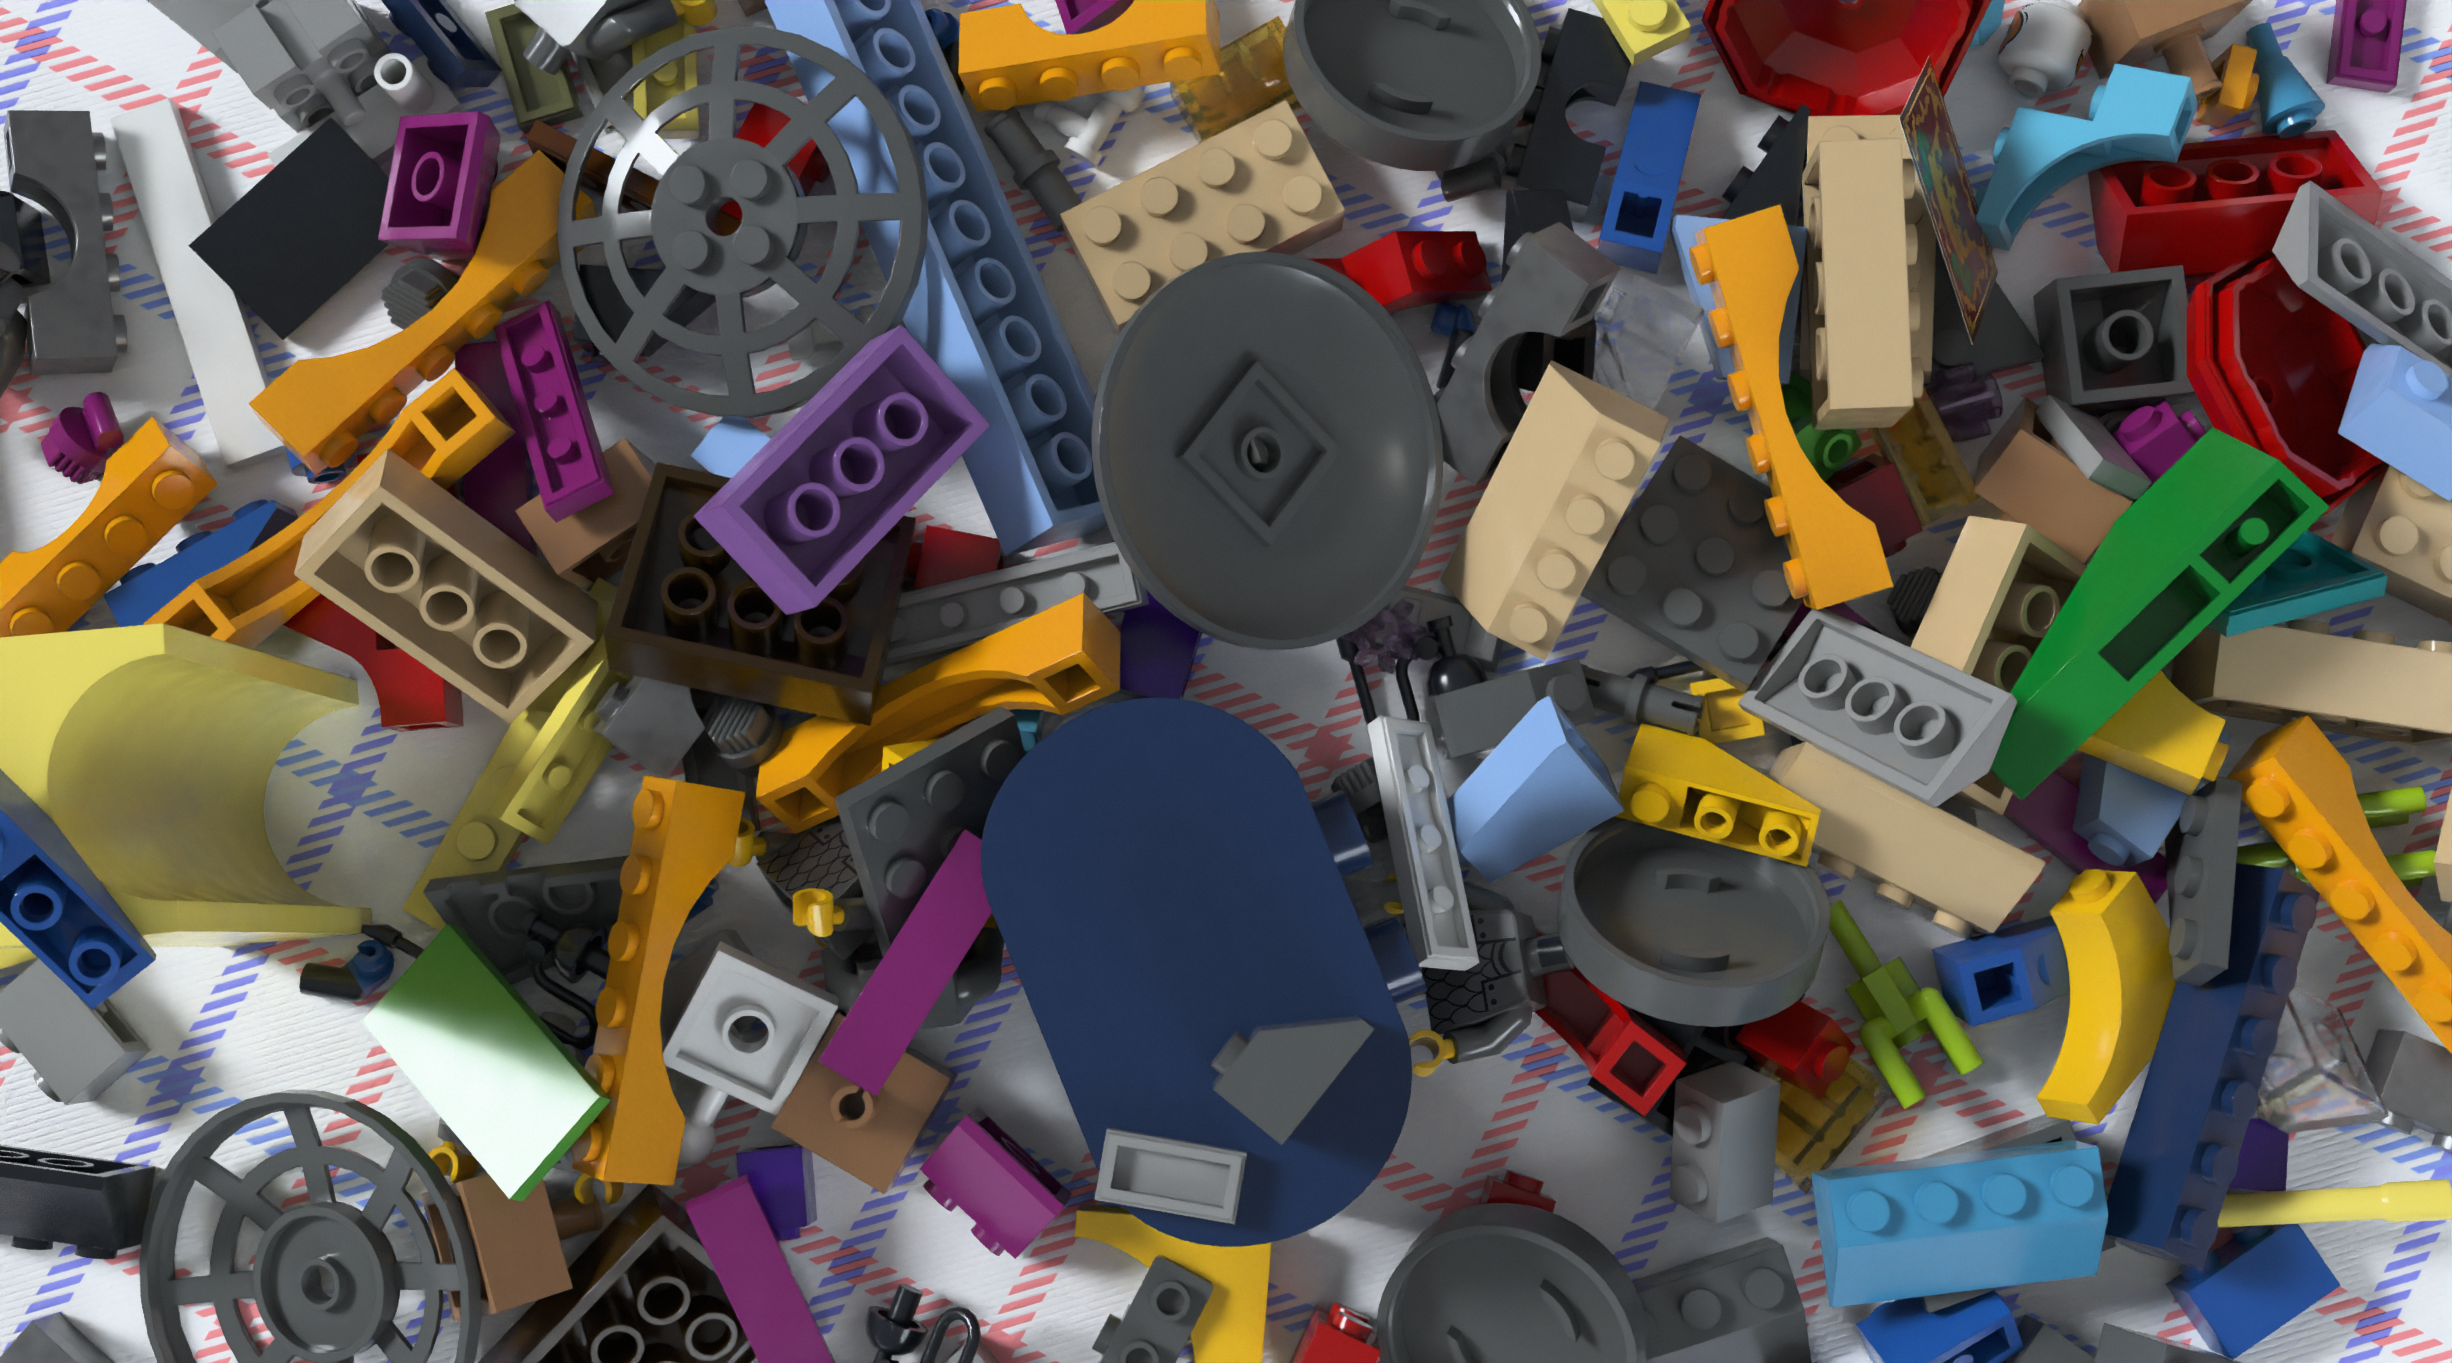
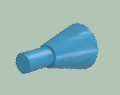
(2285, 96)

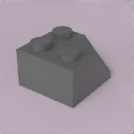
(2115, 339)

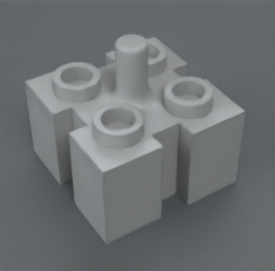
(305, 57)

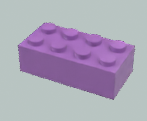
(842, 471)

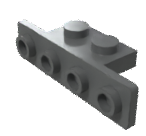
(1157, 1318)

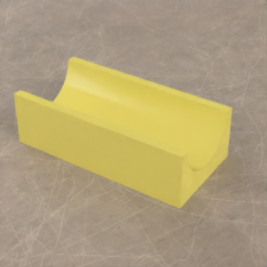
(159, 771)

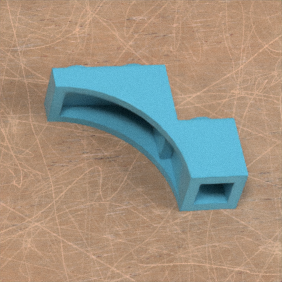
(2130, 119)

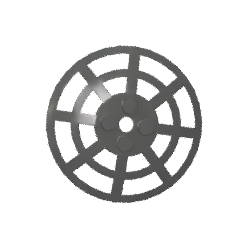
(771, 225)
(303, 1240)

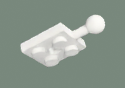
(753, 1072)

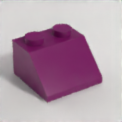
(441, 184)
(993, 1184)

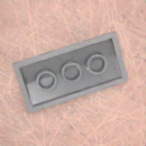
(2366, 276)
(1882, 707)

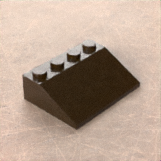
(706, 625)
(635, 1298)

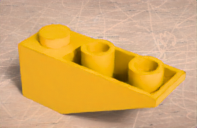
(1712, 796)

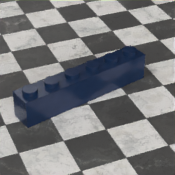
(2209, 1076)

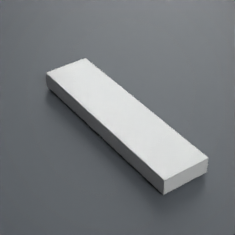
(1422, 844)

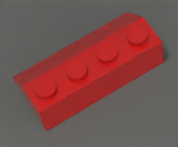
(2218, 199)

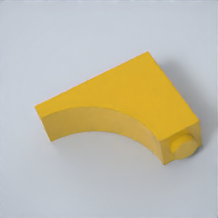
(2162, 737)
(2117, 992)
(1235, 1313)

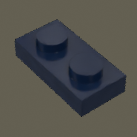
(445, 40)

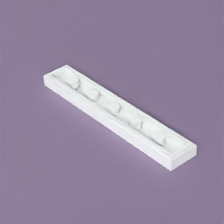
(204, 306)

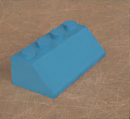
(1961, 1222)

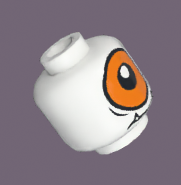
(2044, 47)

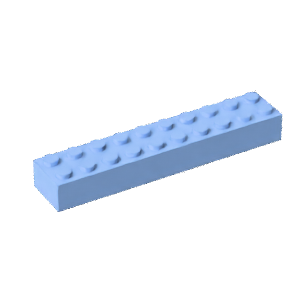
(978, 290)

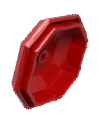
(1840, 52)
(2278, 372)

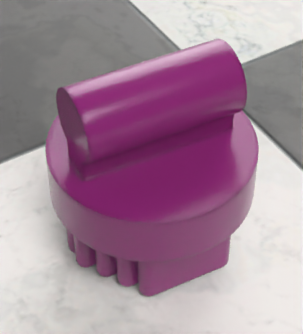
(83, 439)

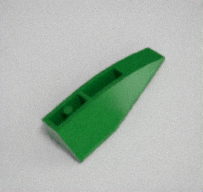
(2149, 593)

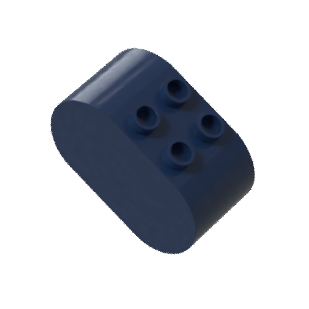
(1189, 890)

